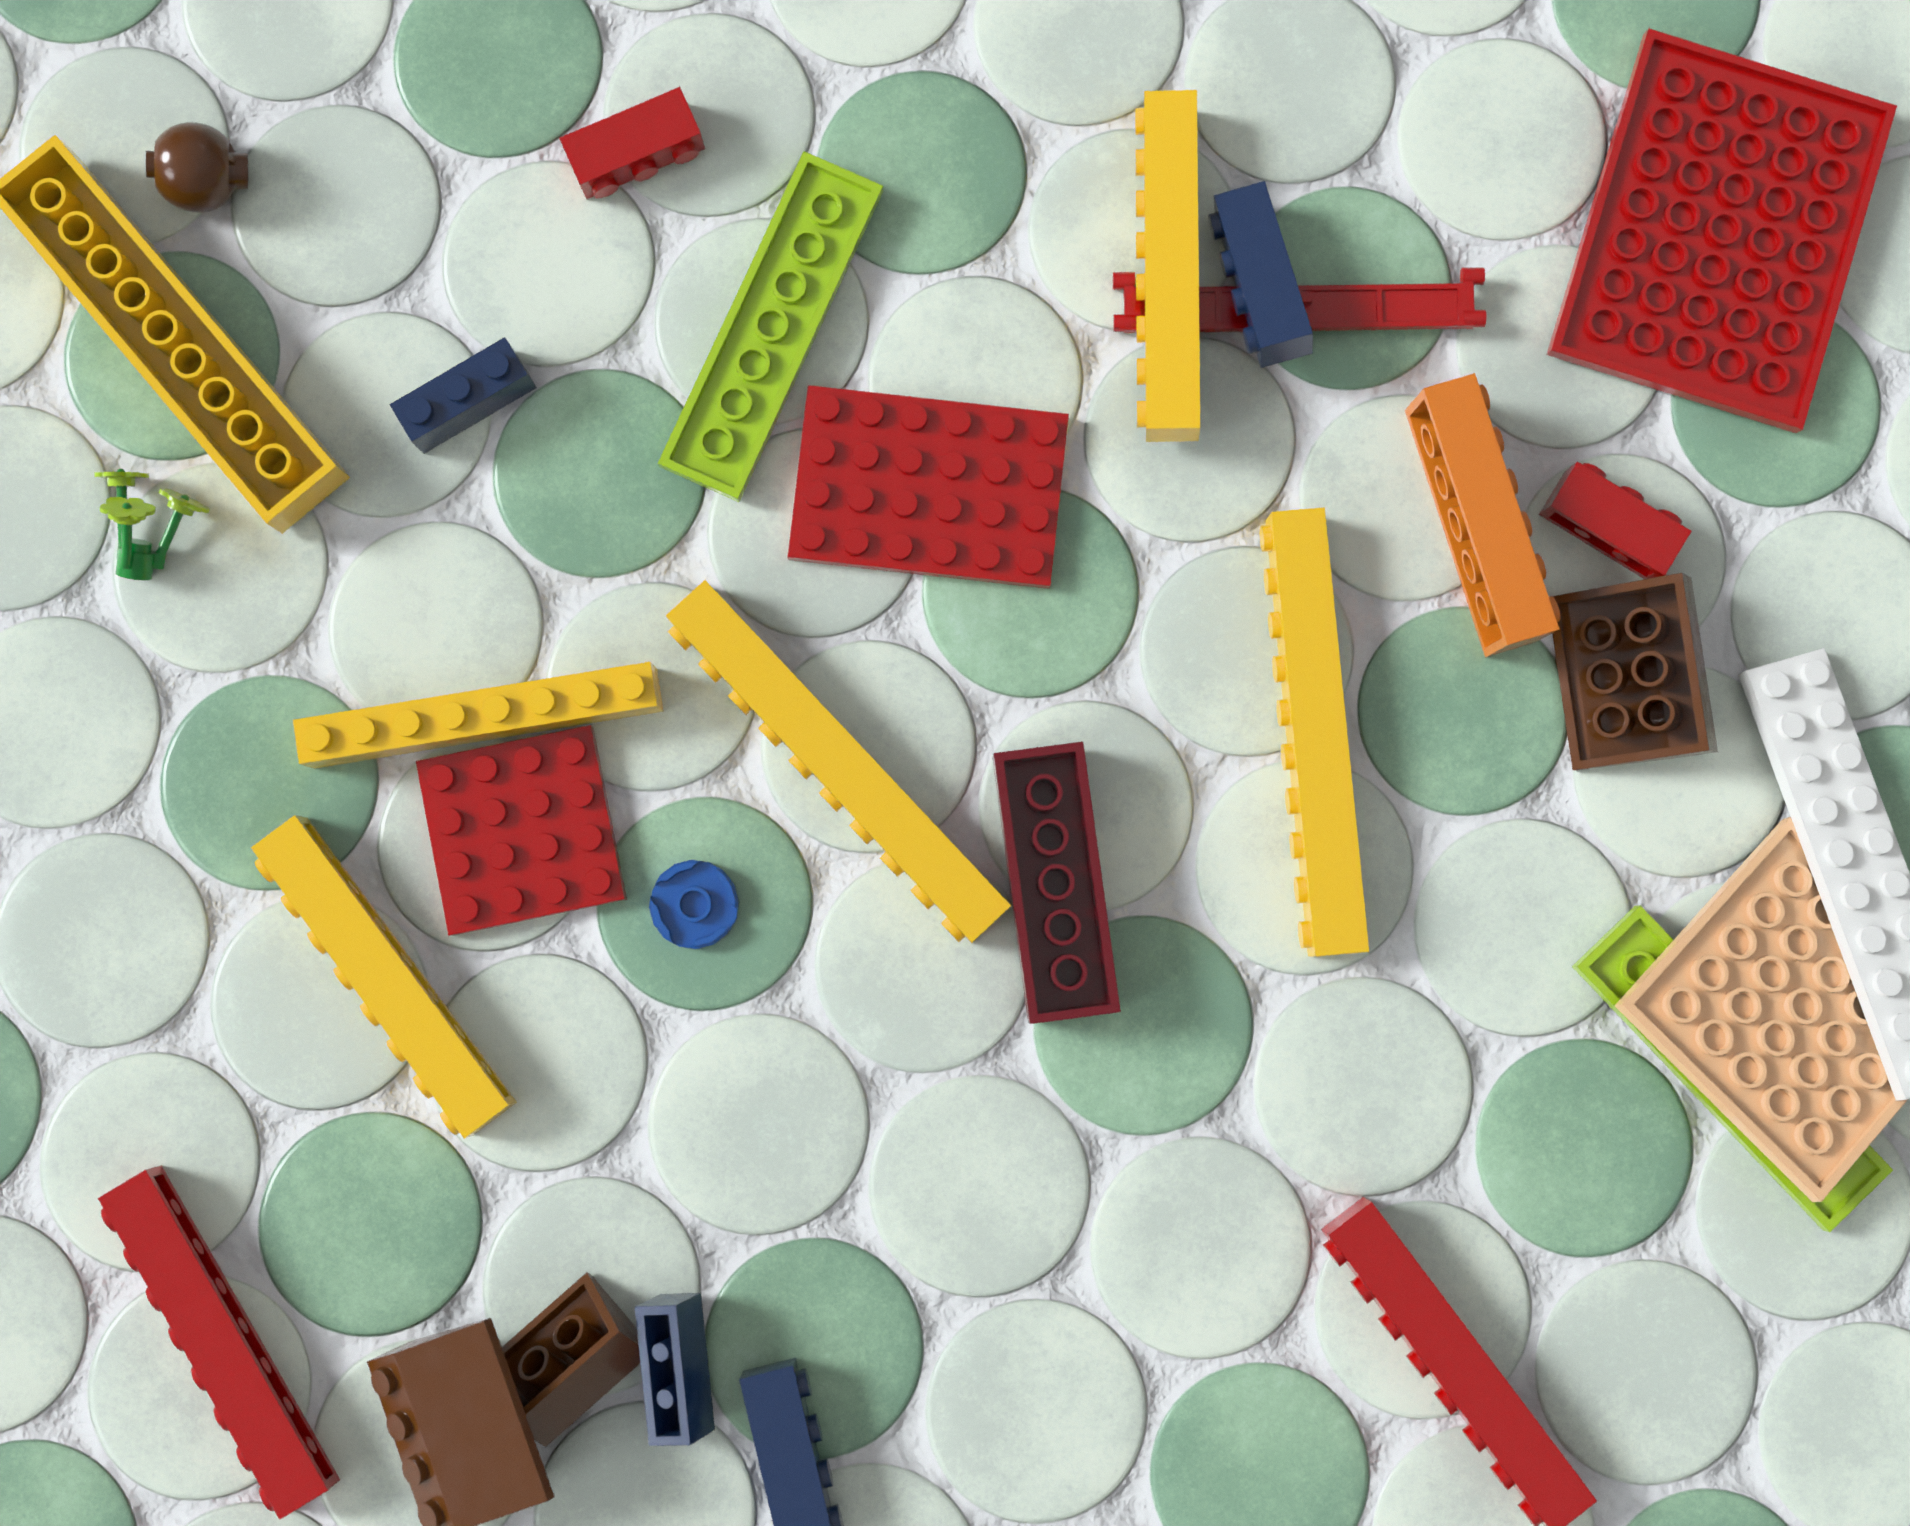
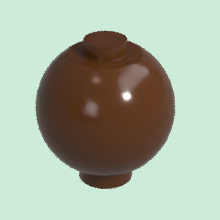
(196, 167)

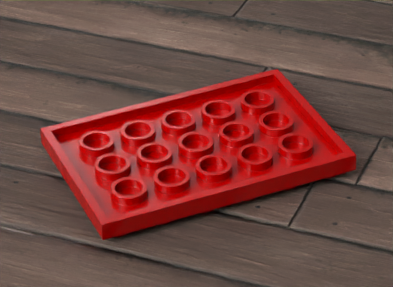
(928, 487)

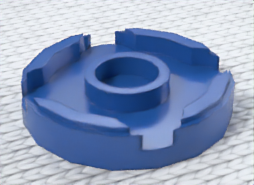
(694, 904)

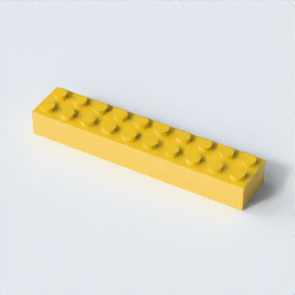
(169, 335)

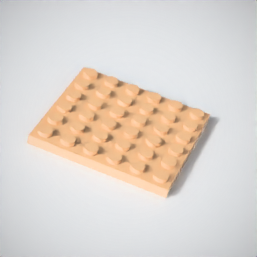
(1769, 1019)

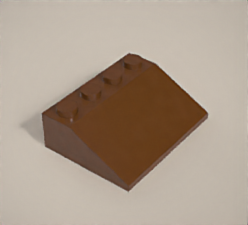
(1633, 673)
(460, 1427)

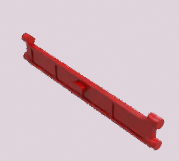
(1338, 306)

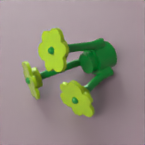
(135, 556)

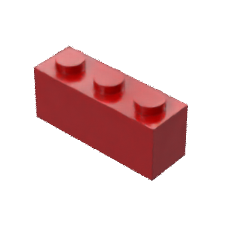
(633, 144)
(1615, 521)

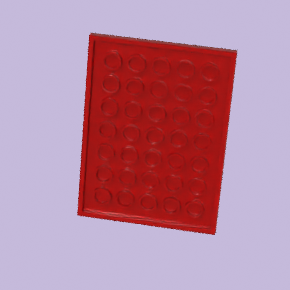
(1722, 231)

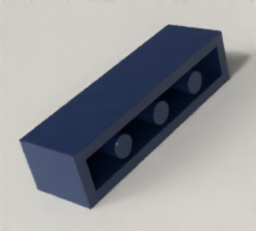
(1262, 275)
(787, 1445)

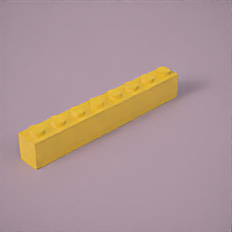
(1171, 266)
(478, 715)
(382, 976)

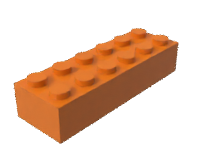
(1482, 515)

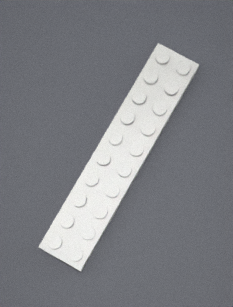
(1843, 839)

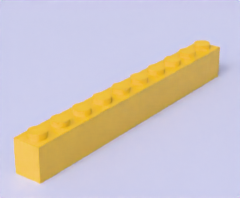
(1315, 733)
(838, 762)

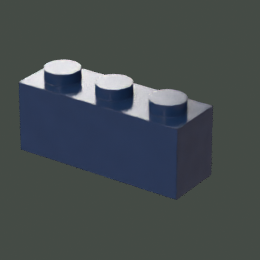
(463, 396)
(674, 1369)

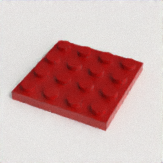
(520, 830)

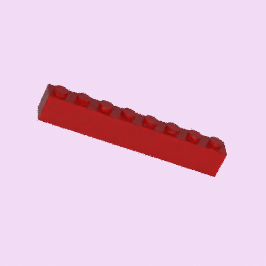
(218, 1341)
(1458, 1365)

